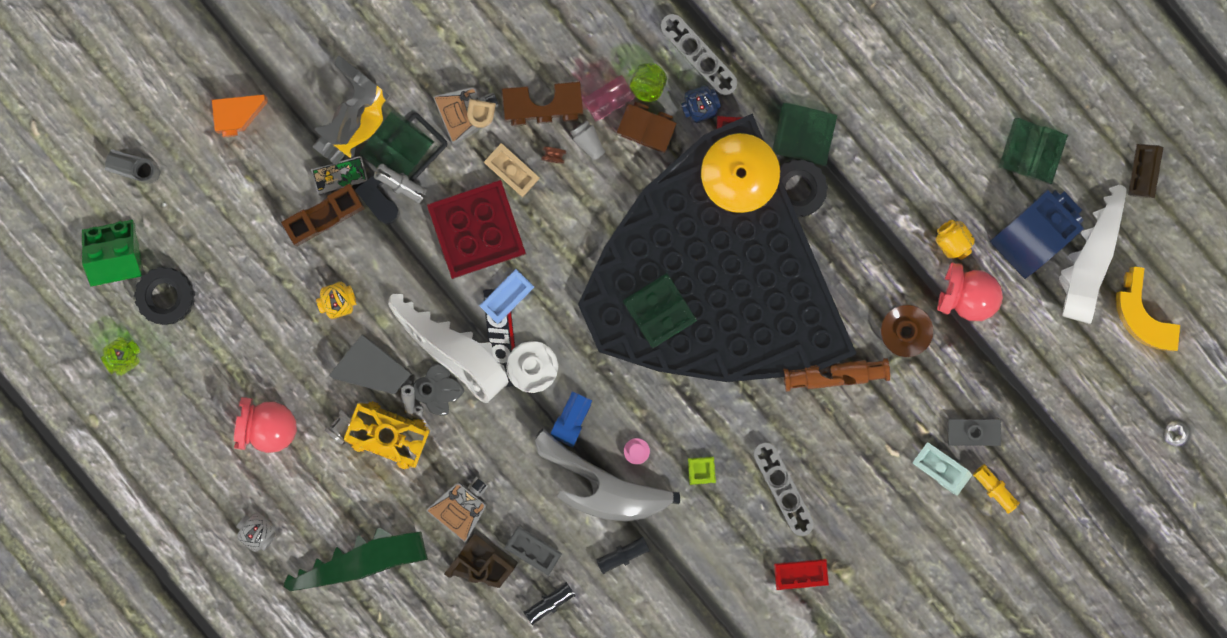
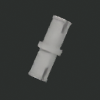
(400, 183)

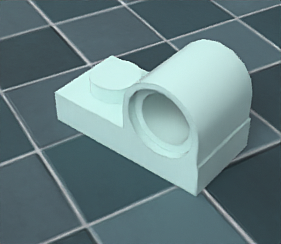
(942, 468)

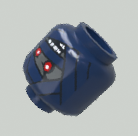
(701, 104)

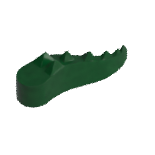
(363, 561)

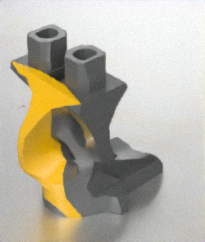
(354, 119)

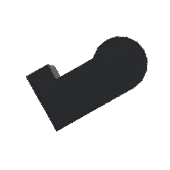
(382, 208)

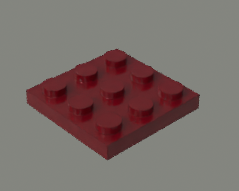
(476, 229)

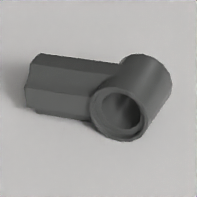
(130, 166)

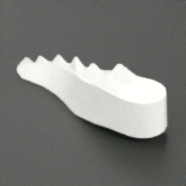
(1091, 263)
(456, 351)

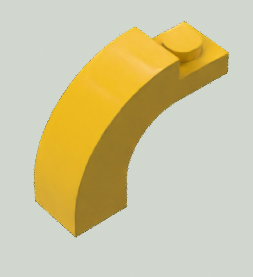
(1137, 321)

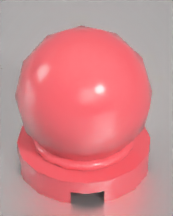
(972, 294)
(267, 426)

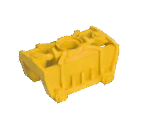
(397, 424)

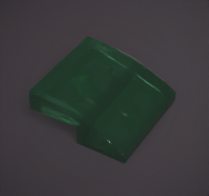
(804, 134)
(403, 151)
(1033, 151)
(659, 310)

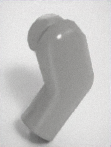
(408, 400)

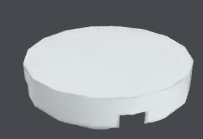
(532, 366)

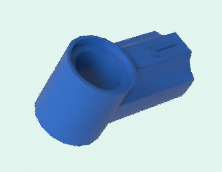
(569, 423)

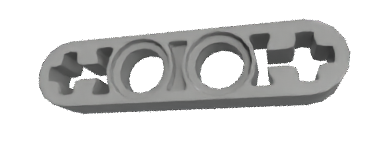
(701, 52)
(780, 490)

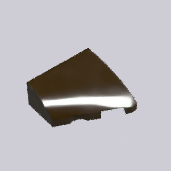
(482, 562)

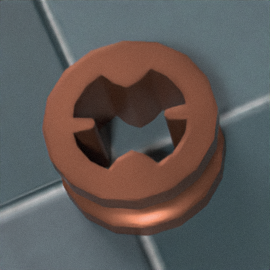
(553, 155)

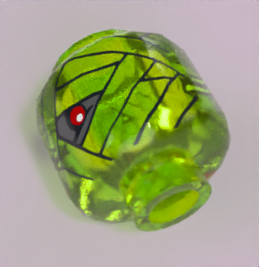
(648, 82)
(121, 356)

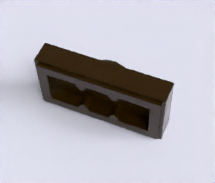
(1145, 171)

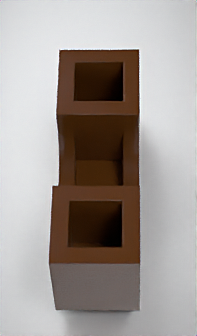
(520, 108)
(323, 216)

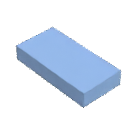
(506, 296)

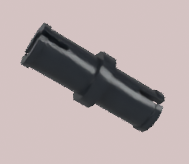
(623, 555)
(549, 603)

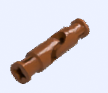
(841, 374)

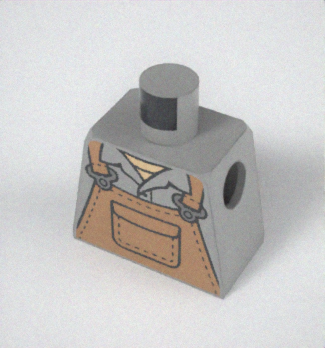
(454, 109)
(460, 508)

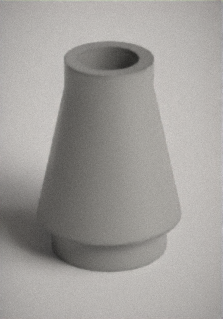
(587, 138)

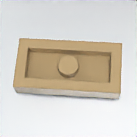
(511, 170)

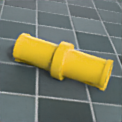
(996, 488)

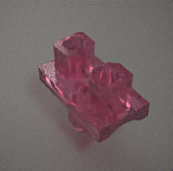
(608, 98)

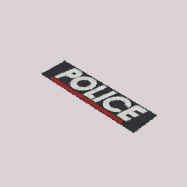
(501, 338)

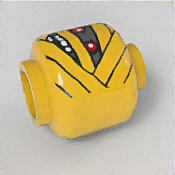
(336, 300)

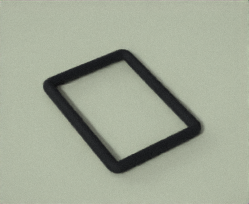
(436, 153)

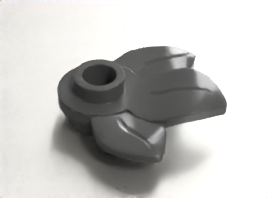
(441, 389)

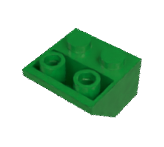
(111, 253)

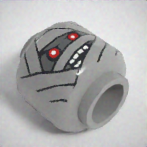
(256, 532)

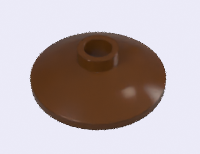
(920, 327)

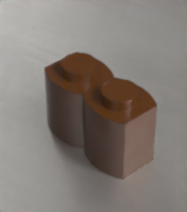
(646, 128)

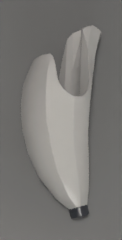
(611, 496)

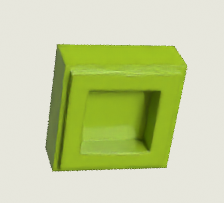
(701, 470)

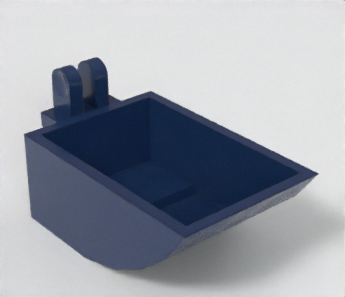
(1039, 232)

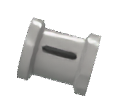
(339, 427)

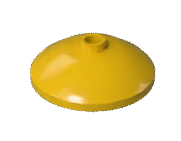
(720, 176)

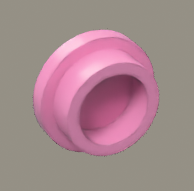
(636, 451)

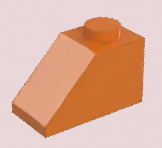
(236, 113)

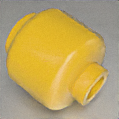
(955, 239)

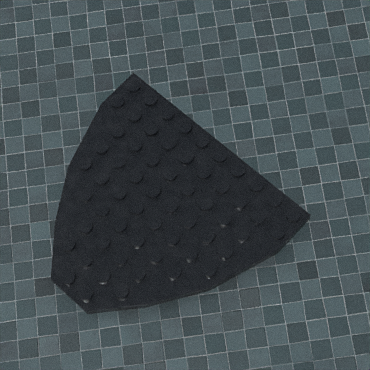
(740, 273)

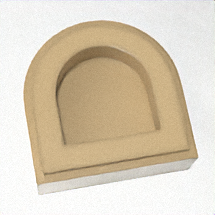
(480, 113)

